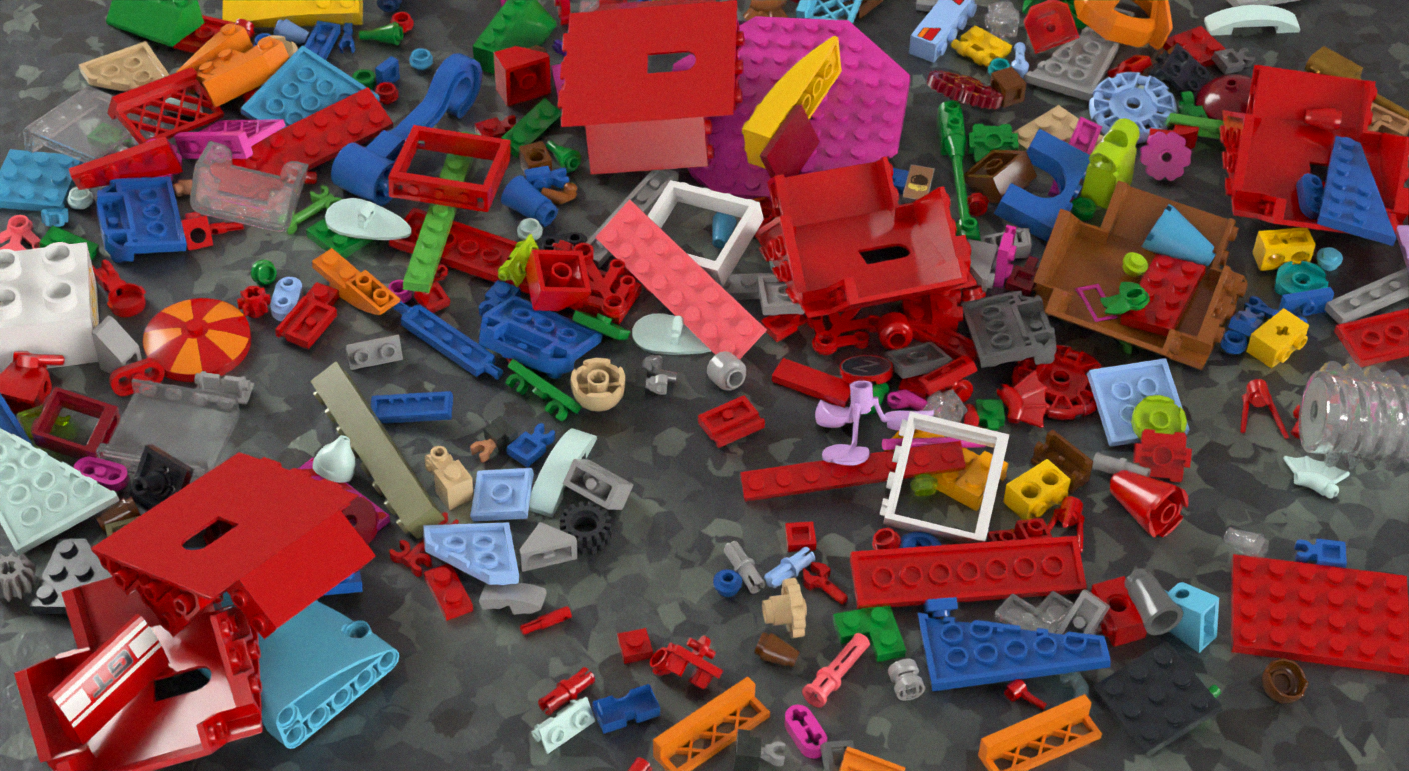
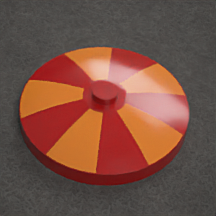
(197, 338)

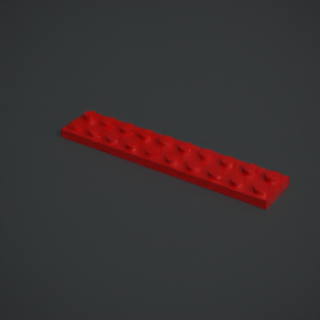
(484, 253)

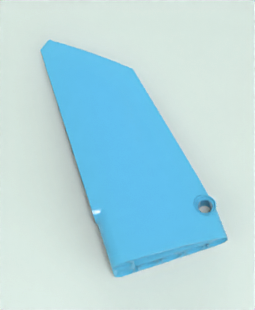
(315, 669)

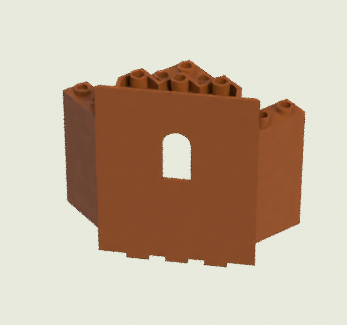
(1093, 255)

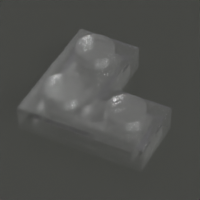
(1047, 615)

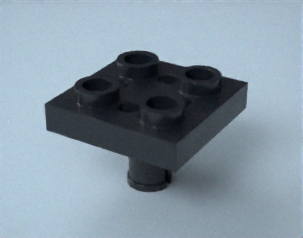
(152, 481)

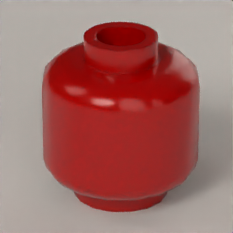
(894, 331)

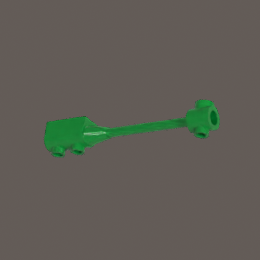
(953, 143)

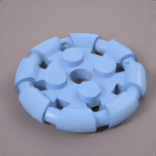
(1127, 94)

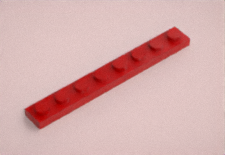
(826, 475)

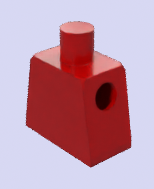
(24, 386)

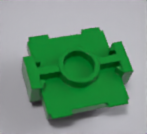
(986, 138)

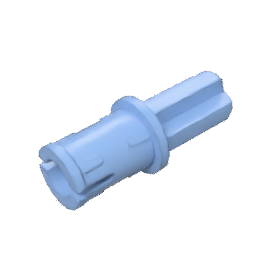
(789, 567)

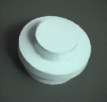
(80, 198)
(529, 226)

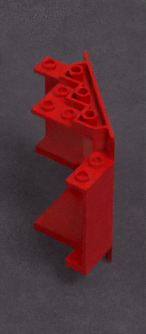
(644, 117)
(1274, 148)
(854, 209)
(275, 563)
(149, 732)

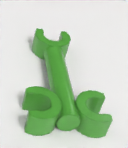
(320, 202)

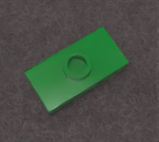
(601, 324)

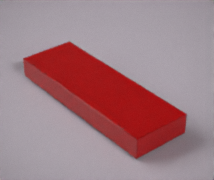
(949, 341)
(812, 382)

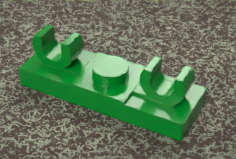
(542, 389)

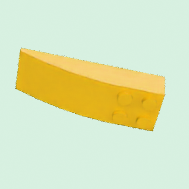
(300, 12)
(802, 85)

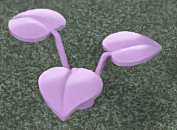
(861, 403)

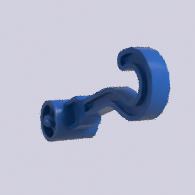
(367, 169)

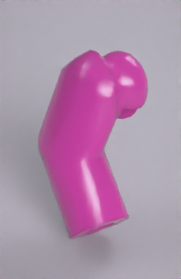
(905, 399)

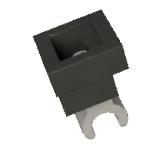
(637, 382)
(749, 751)

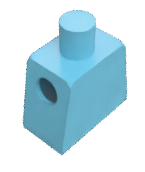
(1199, 617)

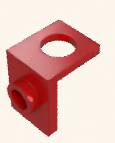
(192, 221)

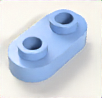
(285, 297)

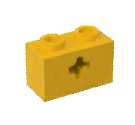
(1278, 338)

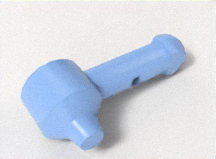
(1019, 64)

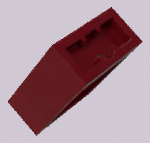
(52, 405)

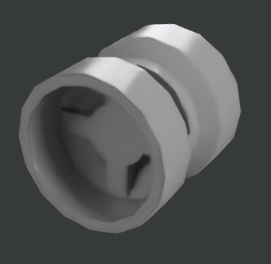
(906, 679)

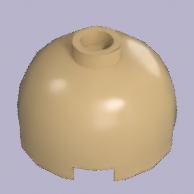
(598, 384)

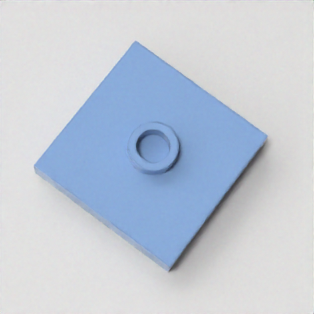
(502, 494)

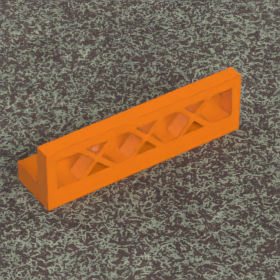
(704, 720)
(1038, 728)

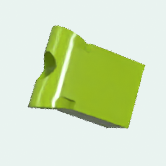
(1111, 162)

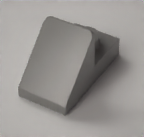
(1085, 615)

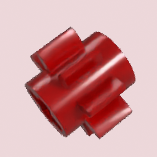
(254, 301)

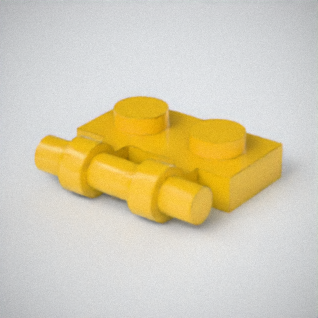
(981, 46)

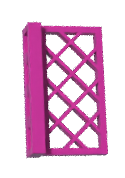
(235, 134)

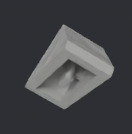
(547, 547)

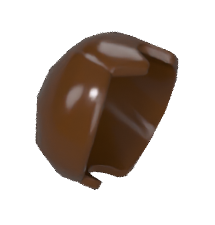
(1284, 681)

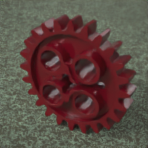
(964, 89)

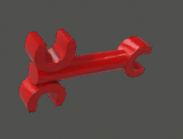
(416, 555)

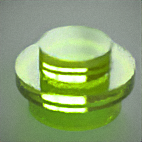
(924, 485)

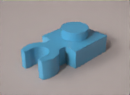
(54, 217)

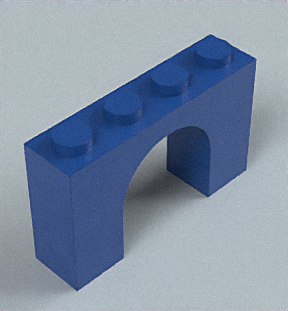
(1067, 168)

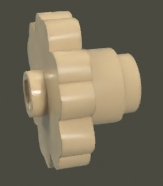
(787, 608)

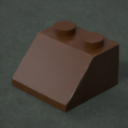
(996, 172)

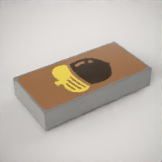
(918, 183)

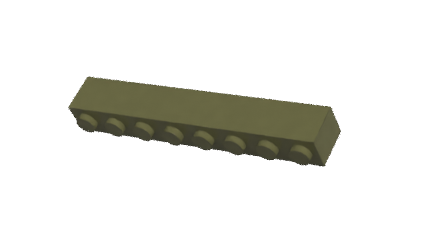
(377, 451)

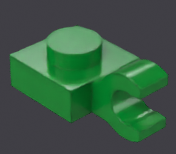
(1188, 108)
(990, 413)

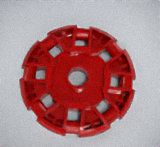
(1070, 366)

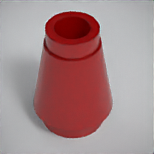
(1323, 118)

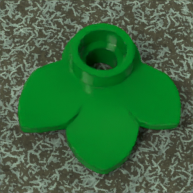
(1131, 297)

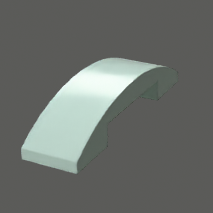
(1251, 16)
(549, 486)

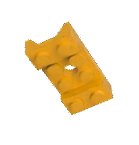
(968, 484)

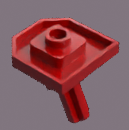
(1050, 25)

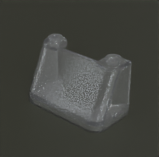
(244, 193)

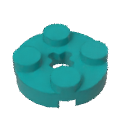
(1290, 275)

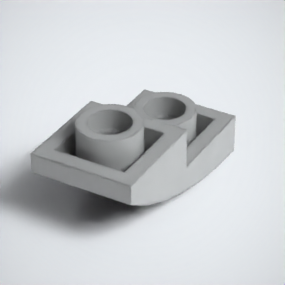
(520, 597)

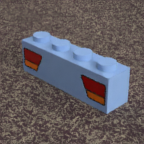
(940, 28)

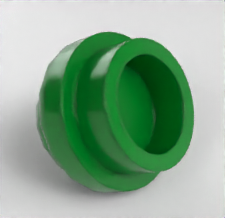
(263, 272)

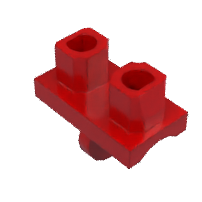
(703, 671)

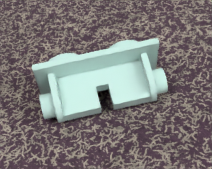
(565, 725)

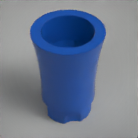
(528, 201)

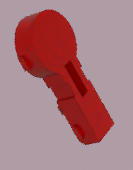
(132, 298)

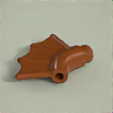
(766, 8)

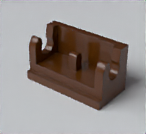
(1065, 457)

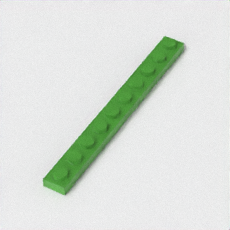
(435, 230)

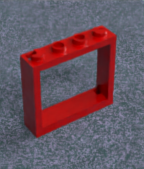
(447, 191)

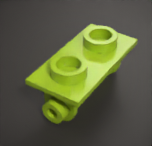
(515, 267)

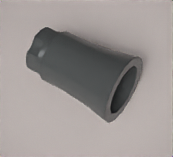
(1152, 602)

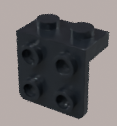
(1179, 70)

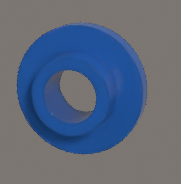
(1233, 342)
(725, 588)

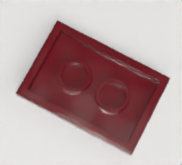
(790, 145)

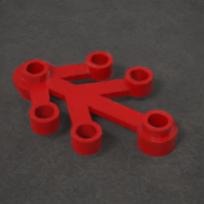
(611, 303)
(828, 341)

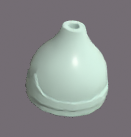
(336, 461)

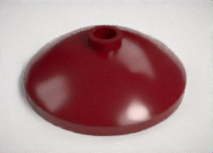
(1224, 93)

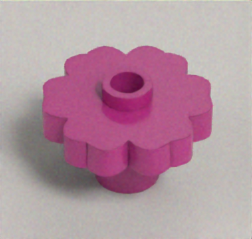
(1178, 155)

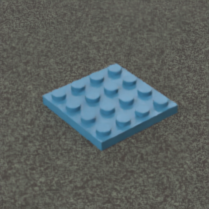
(301, 89)

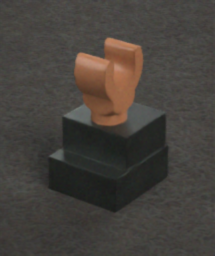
(497, 438)

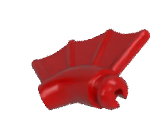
(1025, 400)

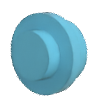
(1329, 258)

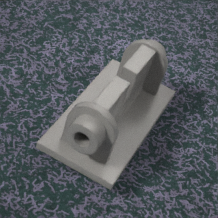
(374, 352)
(229, 385)

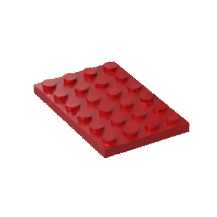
(1319, 614)

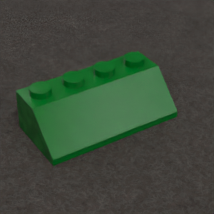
(156, 19)
(516, 24)

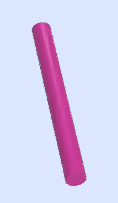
(890, 444)

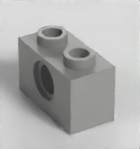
(598, 484)

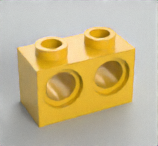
(1282, 246)
(1036, 490)

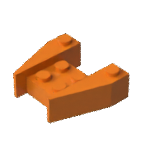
(230, 65)

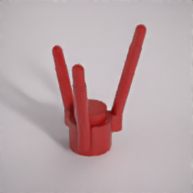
(1259, 396)
(1069, 515)

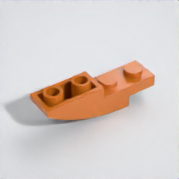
(354, 287)

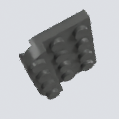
(1009, 329)

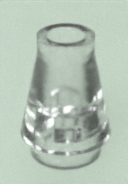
(1247, 542)

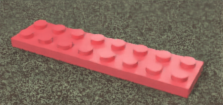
(680, 282)

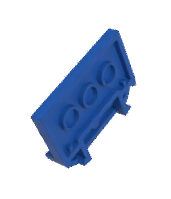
(139, 217)
(536, 337)

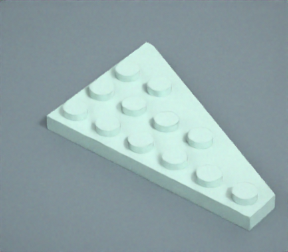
(43, 494)

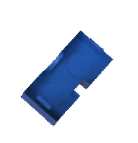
(615, 712)

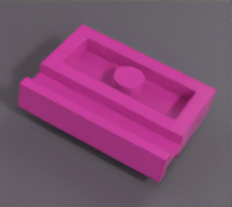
(1005, 255)

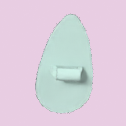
(365, 220)
(666, 336)

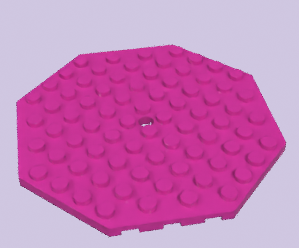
(853, 122)

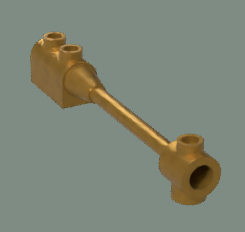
(1331, 63)

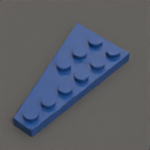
(1352, 197)
(998, 652)

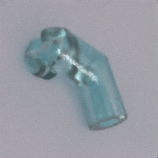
(1077, 682)

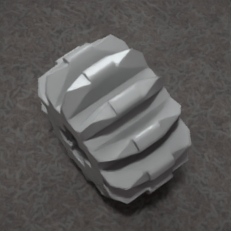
(16, 576)

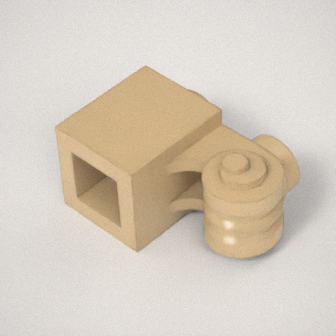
(451, 478)

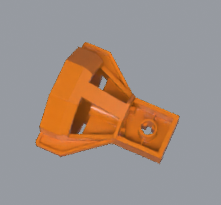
(1126, 29)

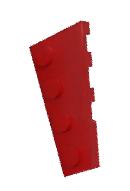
(141, 161)

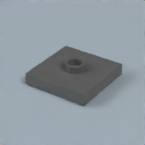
(917, 359)

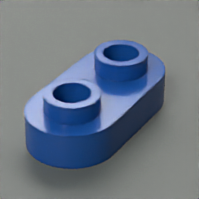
(1310, 195)

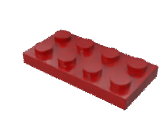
(1170, 289)

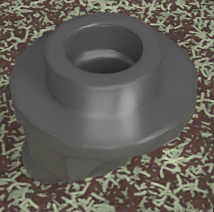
(653, 366)

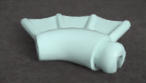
(1316, 475)

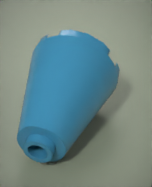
(1178, 239)

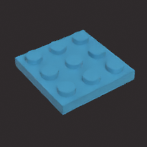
(35, 180)

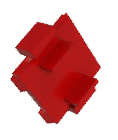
(1163, 454)

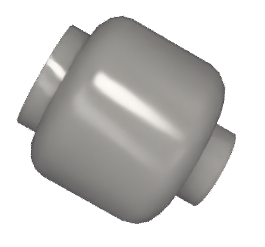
(726, 371)

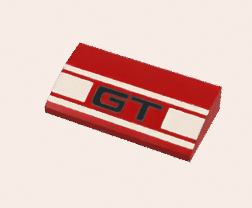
(108, 680)

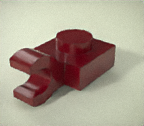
(1023, 277)

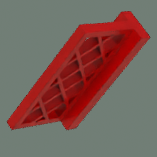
(155, 94)

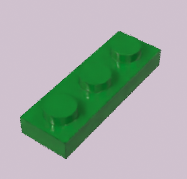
(532, 126)

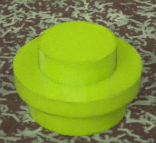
(1134, 264)

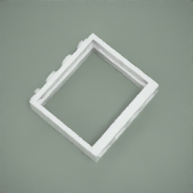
(746, 209)
(954, 430)

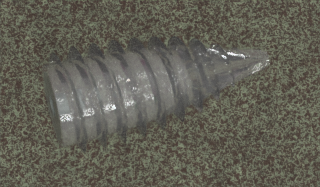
(1356, 416)

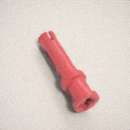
(829, 678)

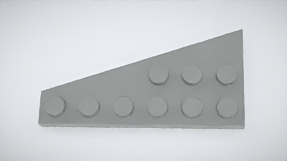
(1077, 65)

